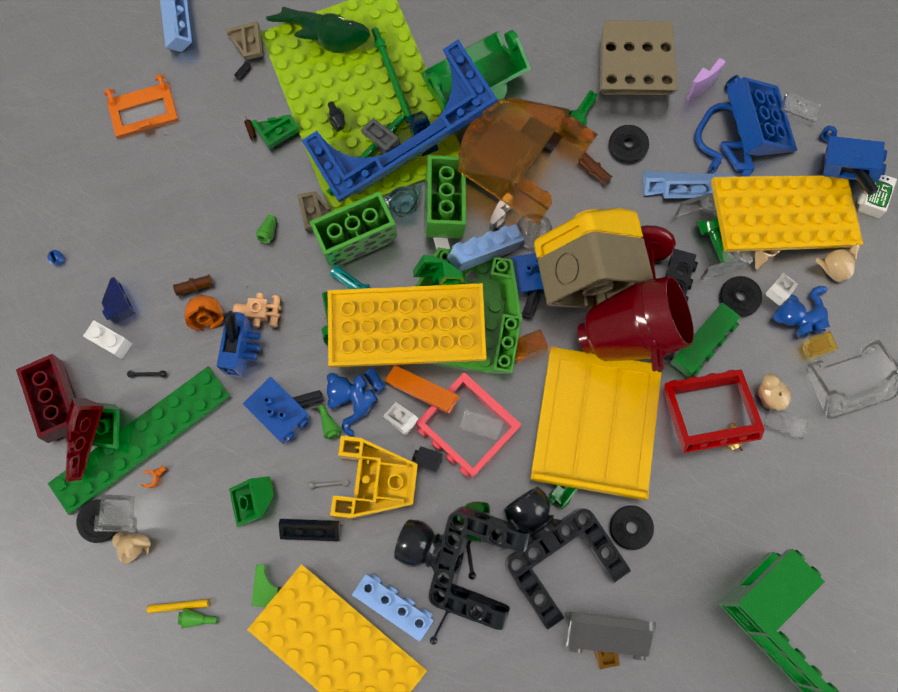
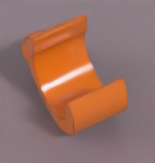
(156, 473)

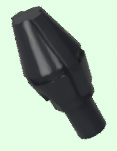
(336, 117)

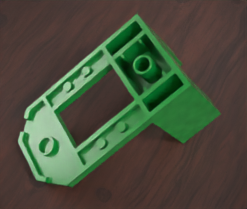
(766, 601)

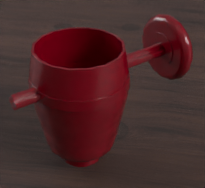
(643, 319)

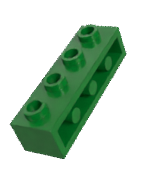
(706, 339)

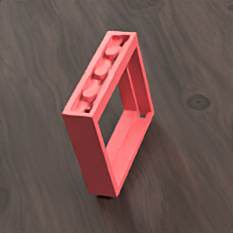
(492, 405)

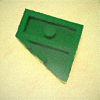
(276, 129)

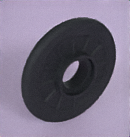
(633, 133)
(745, 285)
(644, 524)
(86, 526)

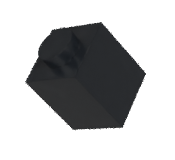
(427, 459)

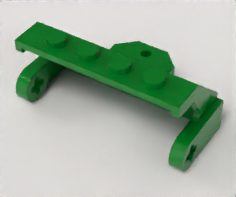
(492, 60)

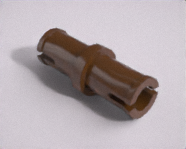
(595, 168)
(192, 285)

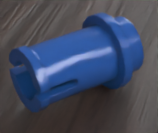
(375, 381)

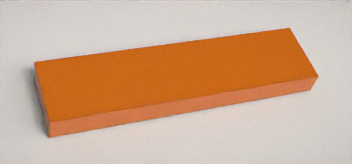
(422, 389)

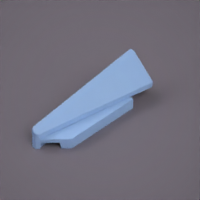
(678, 184)

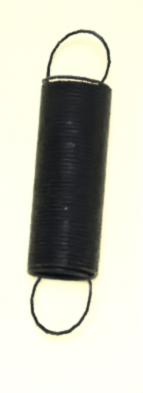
(241, 71)

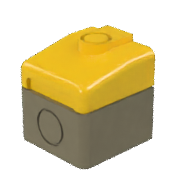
(592, 257)

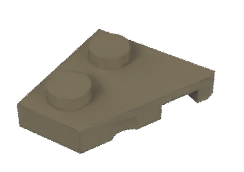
(247, 39)
(311, 208)

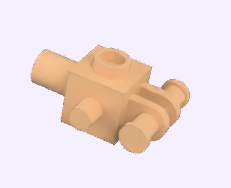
(259, 309)

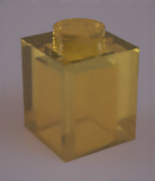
(820, 345)

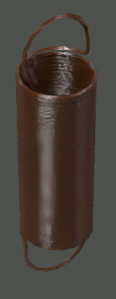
(250, 129)

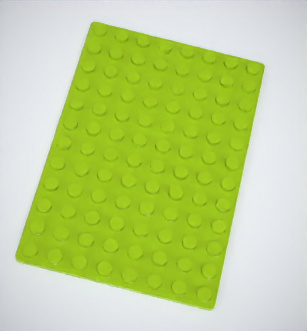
(358, 86)

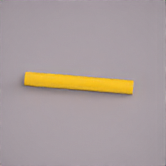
(177, 606)

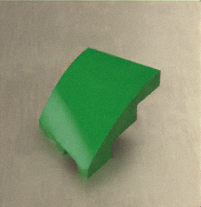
(439, 270)

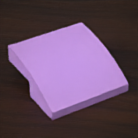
(705, 80)

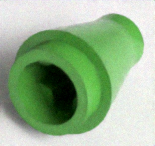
(266, 230)

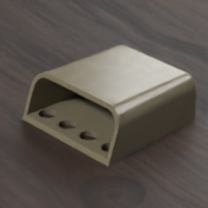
(637, 58)

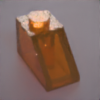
(530, 346)

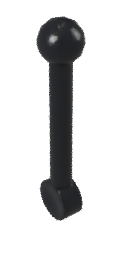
(131, 374)
(472, 575)
(433, 640)

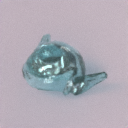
(403, 200)

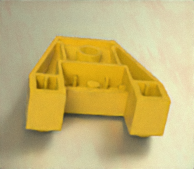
(382, 480)

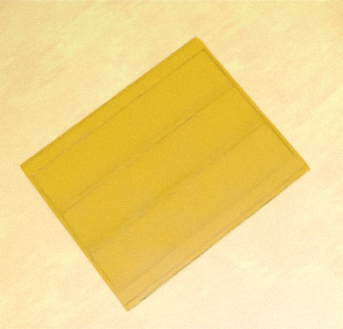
(597, 424)

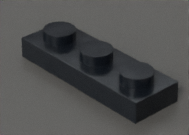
(309, 529)

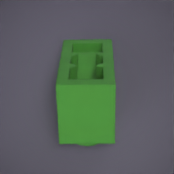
(263, 589)

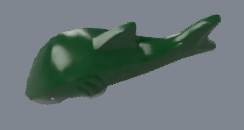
(327, 30)

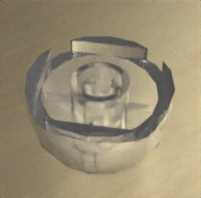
(532, 231)

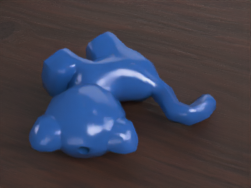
(794, 313)
(341, 391)

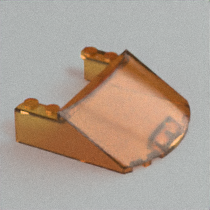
(505, 144)

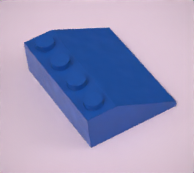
(760, 119)

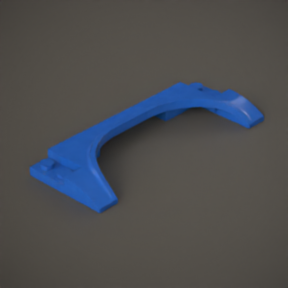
(467, 101)

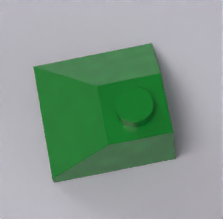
(108, 427)
(251, 499)

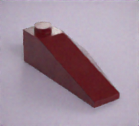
(80, 433)

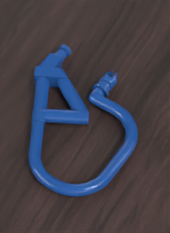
(745, 168)

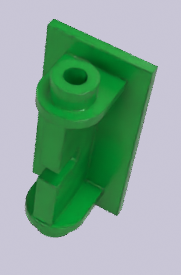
(560, 496)

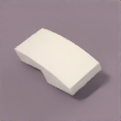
(499, 215)

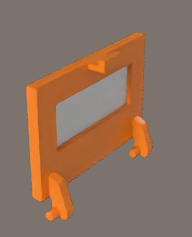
(141, 108)

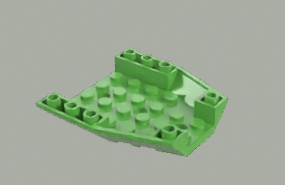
(501, 313)

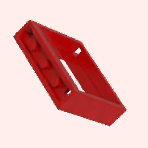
(716, 438)

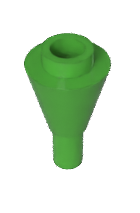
(330, 427)
(191, 618)

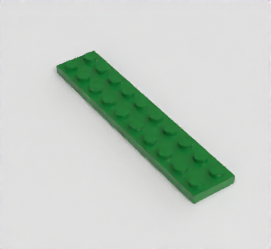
(142, 439)

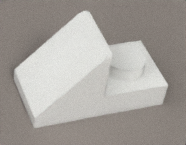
(781, 289)
(401, 418)

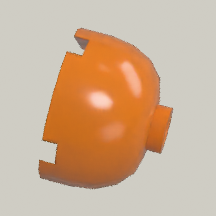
(203, 312)

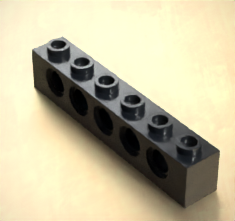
(686, 262)

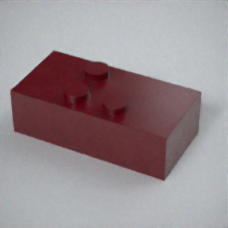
(47, 396)

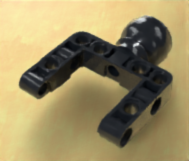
(546, 534)
(420, 546)

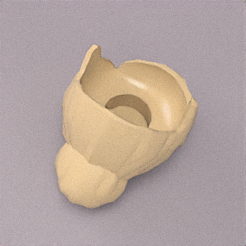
(769, 393)
(130, 545)

